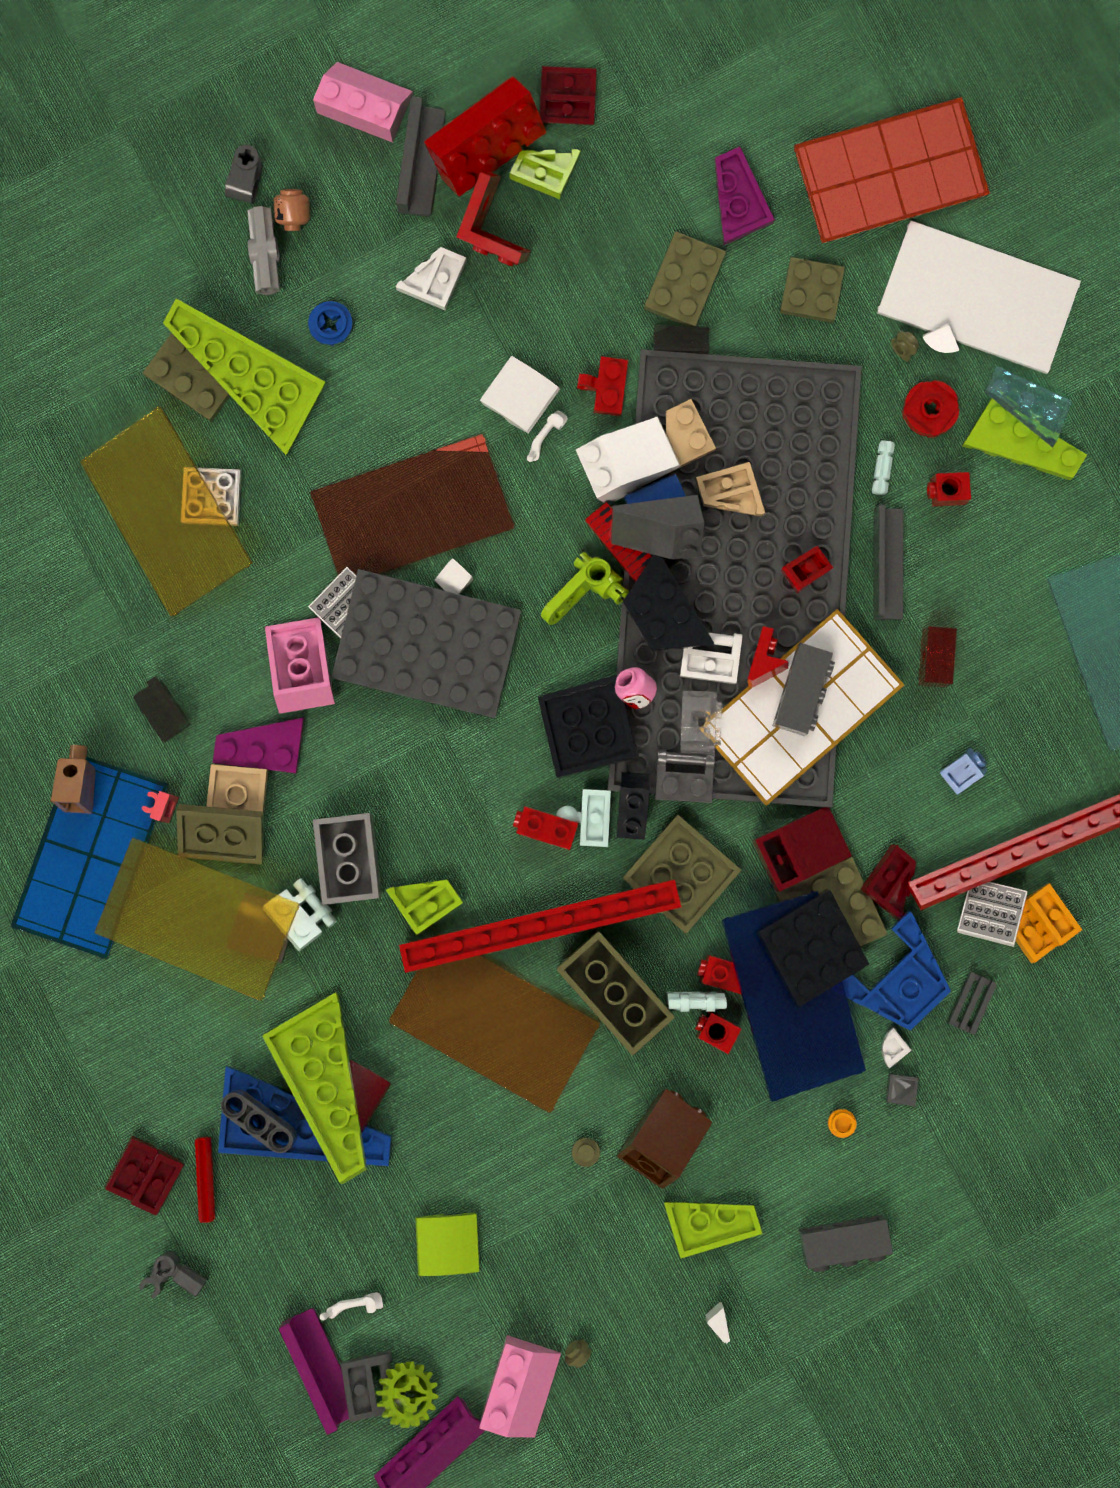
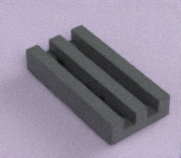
(981, 1008)

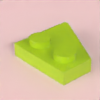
(545, 170)

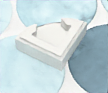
(942, 339)
(893, 1048)

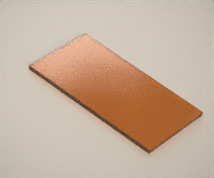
(497, 1026)

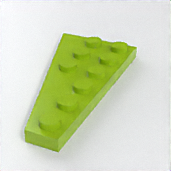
(260, 381)
(318, 1072)

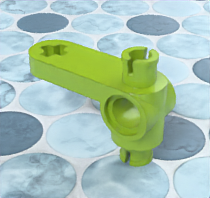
(608, 587)

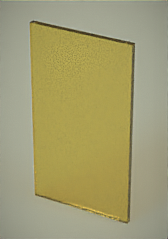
(166, 511)
(197, 918)

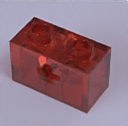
(937, 656)

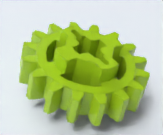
(406, 1407)

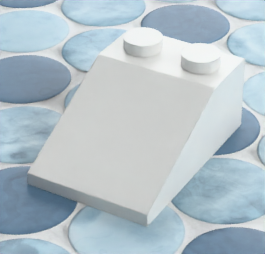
(627, 459)

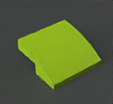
(447, 1244)

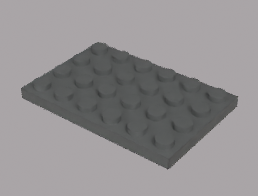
(426, 644)

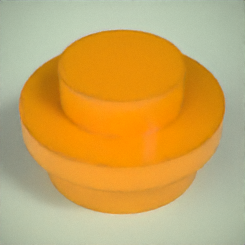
(842, 1123)

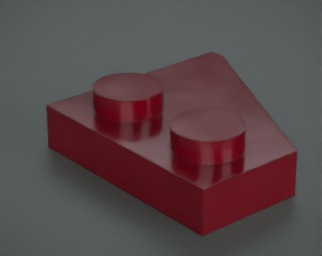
(890, 880)

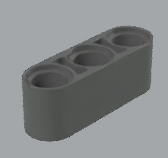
(244, 1120)

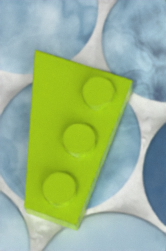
(710, 1226)

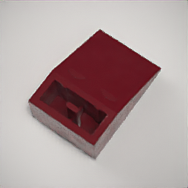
(801, 848)

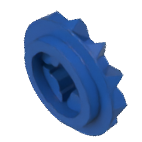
(333, 311)

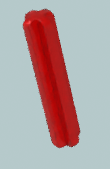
(204, 1176)

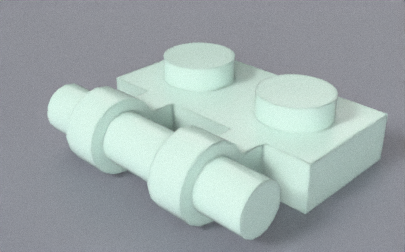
(305, 928)
(696, 1000)

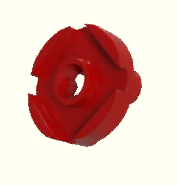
(932, 424)

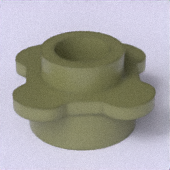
(905, 345)

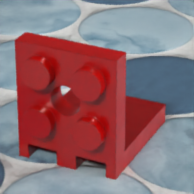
(474, 218)

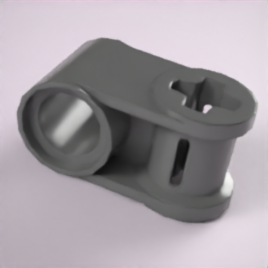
(244, 179)

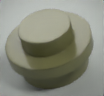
(585, 1152)
(577, 1353)

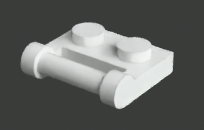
(713, 665)

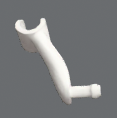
(555, 420)
(372, 1301)

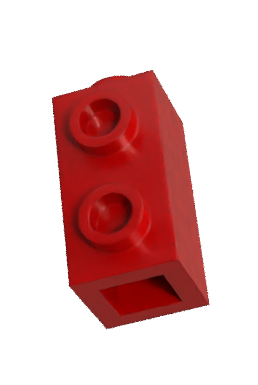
(545, 827)
(718, 973)

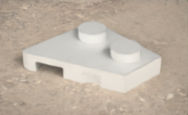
(435, 278)

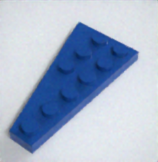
(283, 1103)

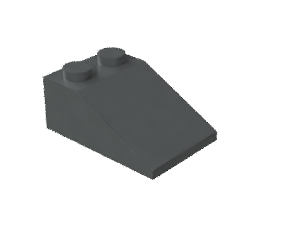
(660, 527)

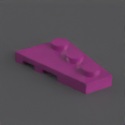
(739, 197)
(262, 747)

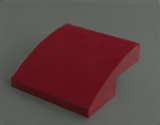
(568, 95)
(368, 1090)
(144, 1175)

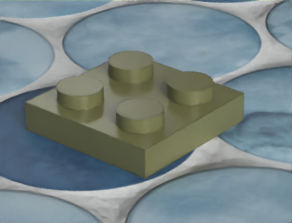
(812, 290)

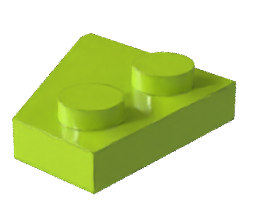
(425, 902)

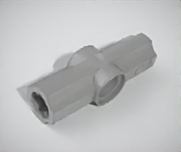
(263, 250)

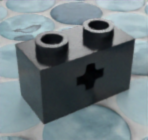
(633, 805)

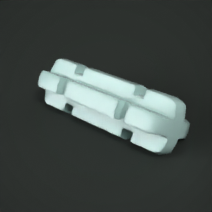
(883, 467)

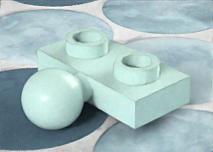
(593, 817)

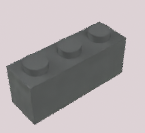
(803, 689)
(845, 1242)

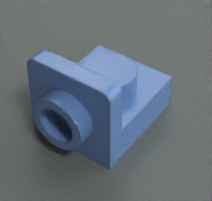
(965, 770)

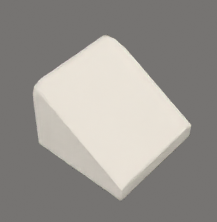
(453, 577)
(717, 1321)

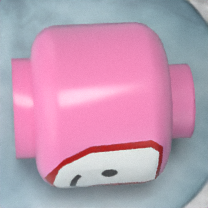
(635, 687)

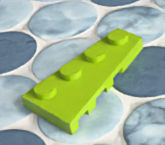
(1005, 436)

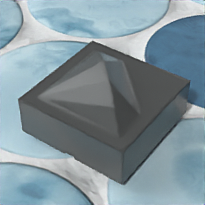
(902, 1089)

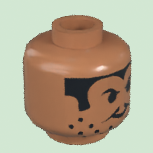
(291, 209)

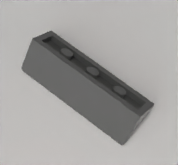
(417, 168)
(888, 564)

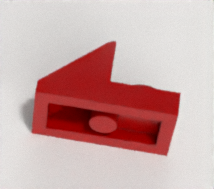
(806, 569)
(763, 665)

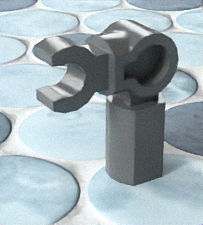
(169, 1265)

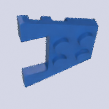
(909, 987)

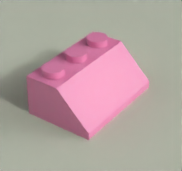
(362, 101)
(519, 1389)

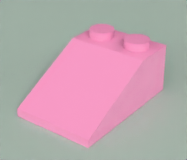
(299, 665)

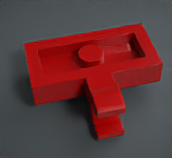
(608, 385)

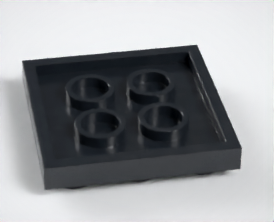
(587, 727)
(812, 948)

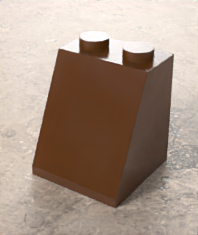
(665, 1139)

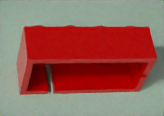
(485, 135)

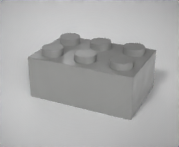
(347, 858)

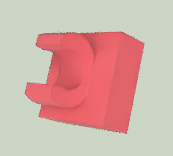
(163, 807)

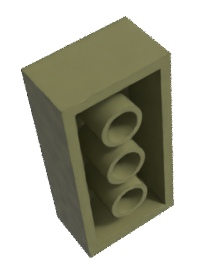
(615, 993)

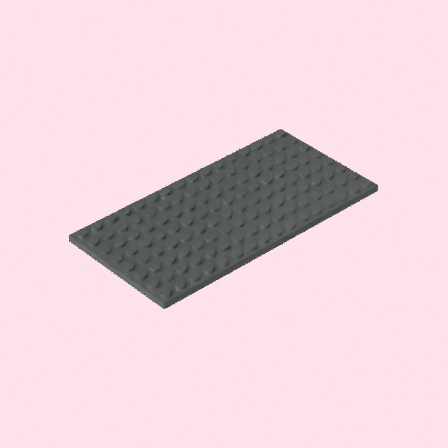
(801, 440)

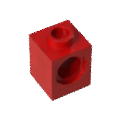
(961, 485)
(728, 1037)

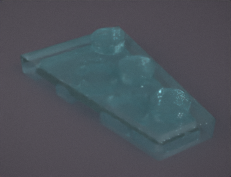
(1030, 403)

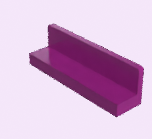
(317, 1367)
(432, 1448)

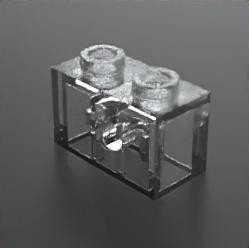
(698, 706)

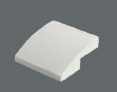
(519, 394)

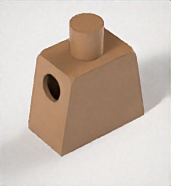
(74, 782)

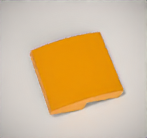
(1044, 924)

